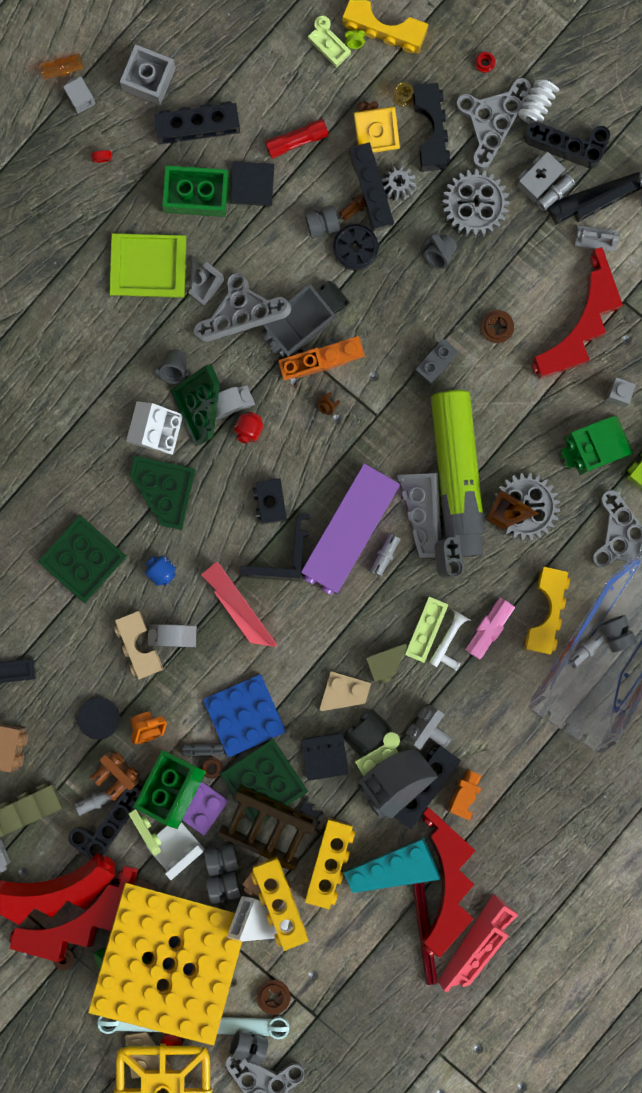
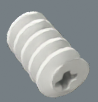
(536, 101)

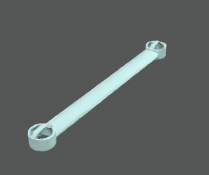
(227, 1026)

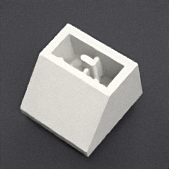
(154, 427)

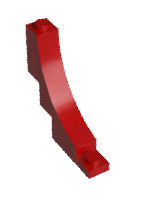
(600, 299)
(452, 855)
(49, 896)
(53, 942)

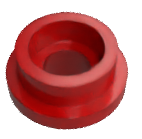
(489, 58)

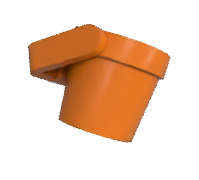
(146, 728)

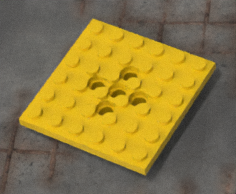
(190, 1002)

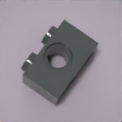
(436, 362)

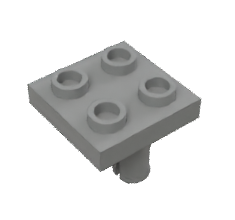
(427, 728)

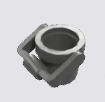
(440, 252)
(174, 367)

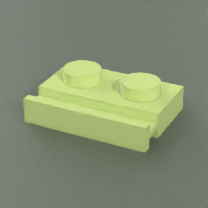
(142, 825)

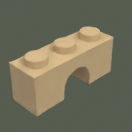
(142, 663)

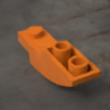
(321, 358)

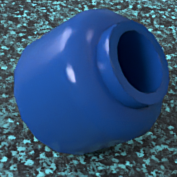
(160, 570)

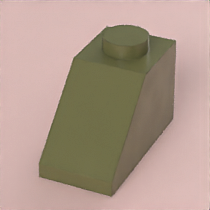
(385, 663)

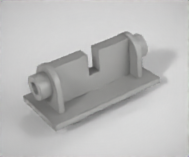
(596, 238)

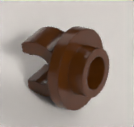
(367, 106)
(325, 405)

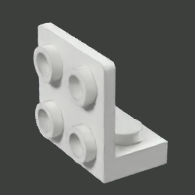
(177, 849)

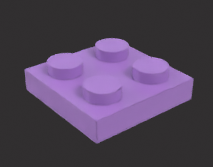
(204, 808)

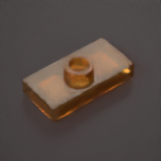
(62, 66)

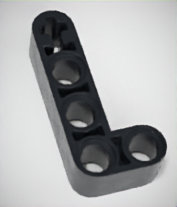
(565, 140)
(111, 820)

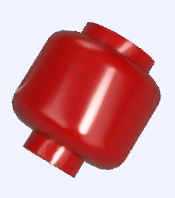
(248, 427)

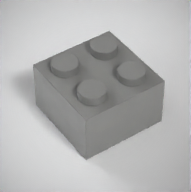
(147, 74)

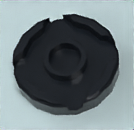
(99, 718)

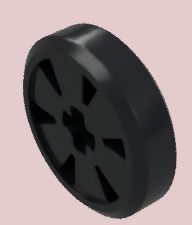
(346, 256)

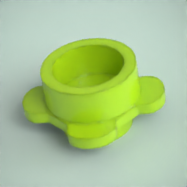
(355, 39)

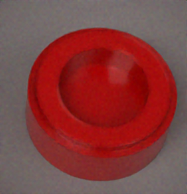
(101, 156)
(171, 1040)

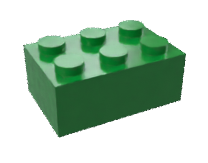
(195, 191)
(169, 789)

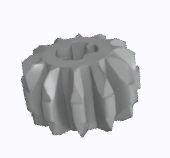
(406, 183)

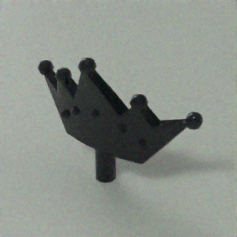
(307, 809)

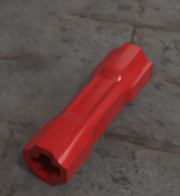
(283, 143)

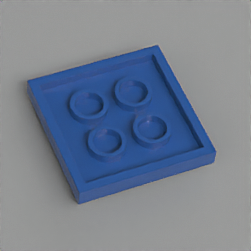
(244, 715)

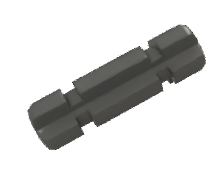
(202, 749)

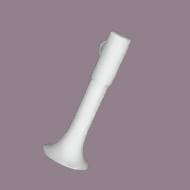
(439, 654)

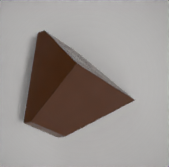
(508, 511)

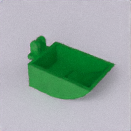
(596, 446)

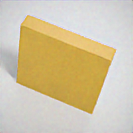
(378, 128)

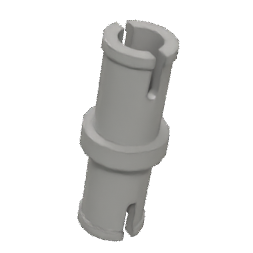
(555, 192)
(385, 555)
(586, 650)
(93, 802)

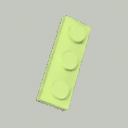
(426, 629)

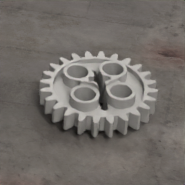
(475, 184)
(523, 488)

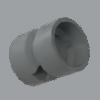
(322, 221)
(618, 633)
(221, 859)
(223, 887)
(248, 1047)

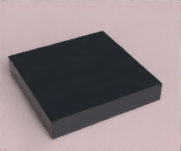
(252, 184)

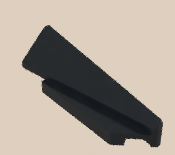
(595, 199)

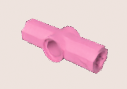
(490, 628)

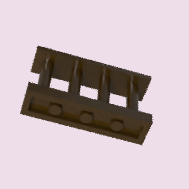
(265, 807)

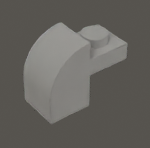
(233, 400)
(172, 635)

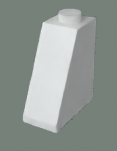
(251, 922)

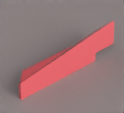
(237, 606)
(479, 944)

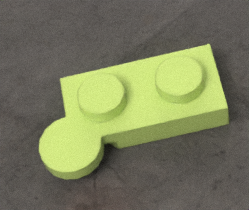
(328, 42)
(370, 760)

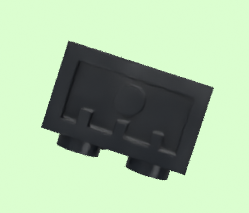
(324, 756)

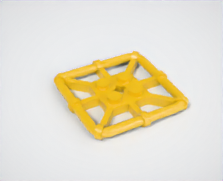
(156, 1079)

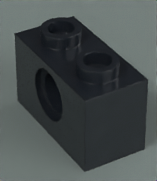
(273, 489)

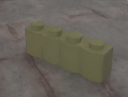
(29, 808)

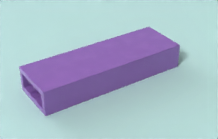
(350, 529)

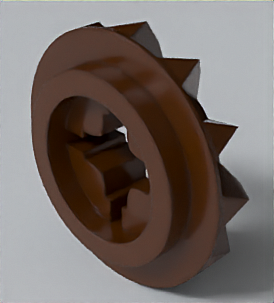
(505, 322)
(271, 1006)

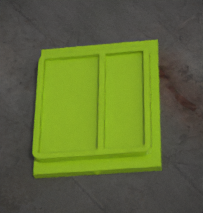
(148, 265)

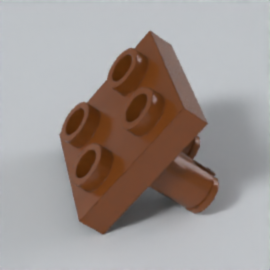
(125, 776)

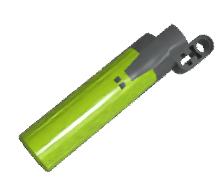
(457, 480)

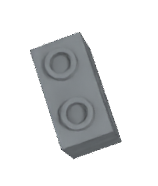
(551, 172)

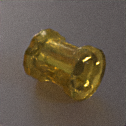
(400, 99)

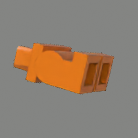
(464, 795)

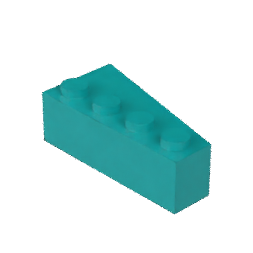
(398, 867)

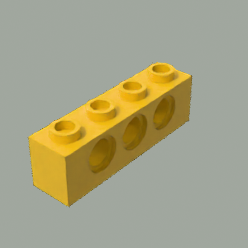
(316, 895)
(286, 938)

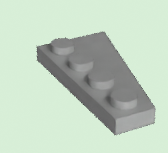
(423, 504)

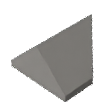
(204, 280)

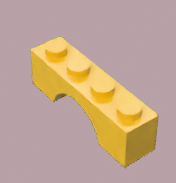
(406, 35)
(552, 585)

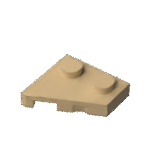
(344, 692)
(148, 1062)

